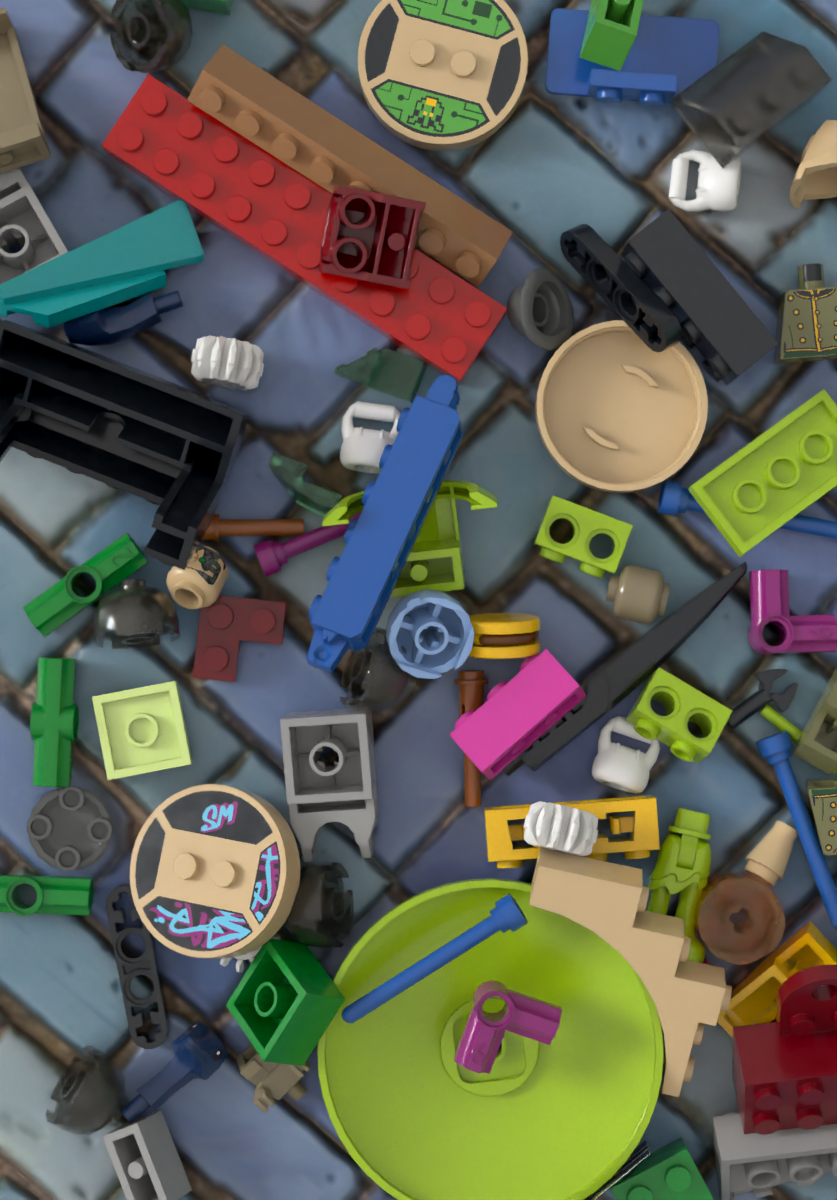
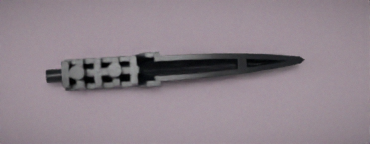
(628, 671)

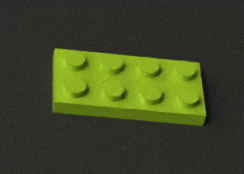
(773, 475)

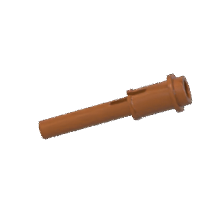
(253, 527)
(471, 698)

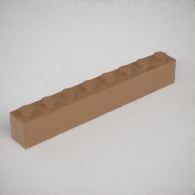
(339, 155)

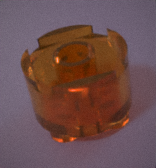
(748, 940)

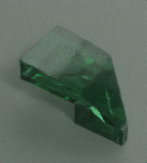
(386, 372)
(292, 476)

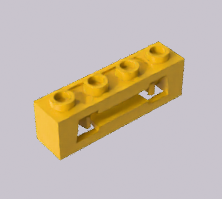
(641, 825)

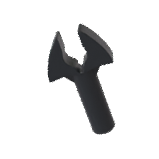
(762, 697)

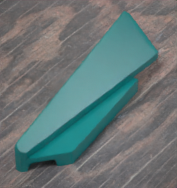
(106, 269)

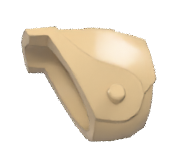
(818, 167)

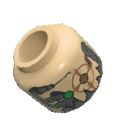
(200, 581)

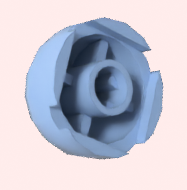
(432, 631)

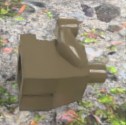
(271, 1079)

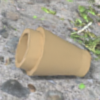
(770, 856)

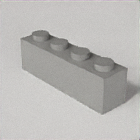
(764, 1161)

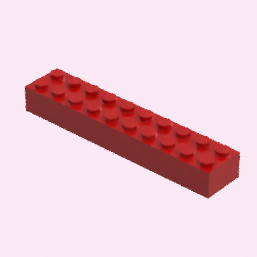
(284, 222)

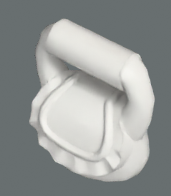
(716, 186)
(362, 446)
(620, 765)

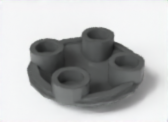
(70, 828)

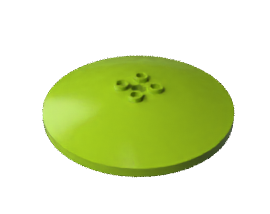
(546, 1115)

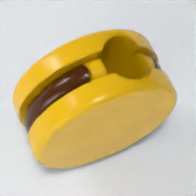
(505, 635)

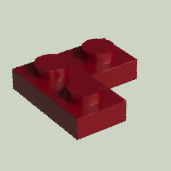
(228, 623)

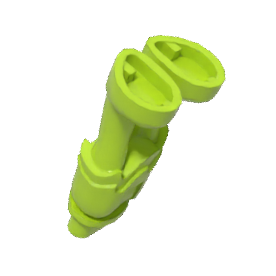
(683, 868)

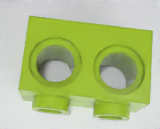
(585, 525)
(682, 706)

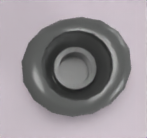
(542, 310)

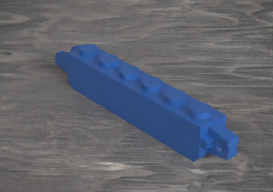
(387, 526)

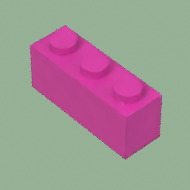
(517, 713)

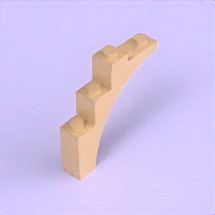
(613, 905)

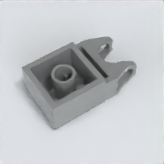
(24, 223)
(327, 791)

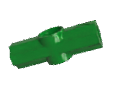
(62, 599)
(54, 722)
(54, 894)

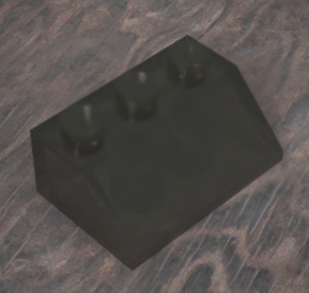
(750, 95)

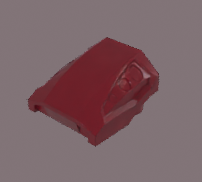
(370, 236)

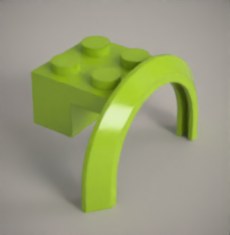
(437, 552)

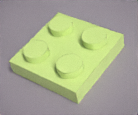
(142, 730)

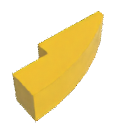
(756, 996)

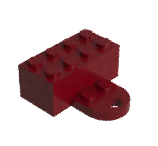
(789, 1067)

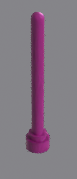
(275, 554)

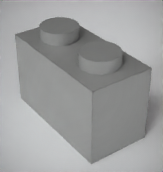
(147, 1160)

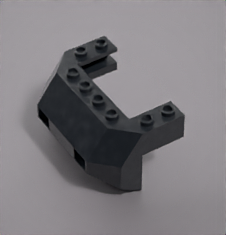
(120, 431)

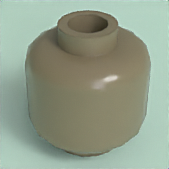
(638, 594)

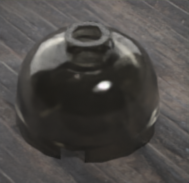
(151, 34)
(135, 616)
(374, 677)
(321, 907)
(88, 1094)

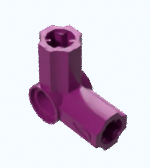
(797, 633)
(485, 1030)

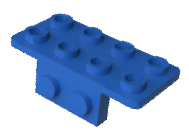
(659, 66)

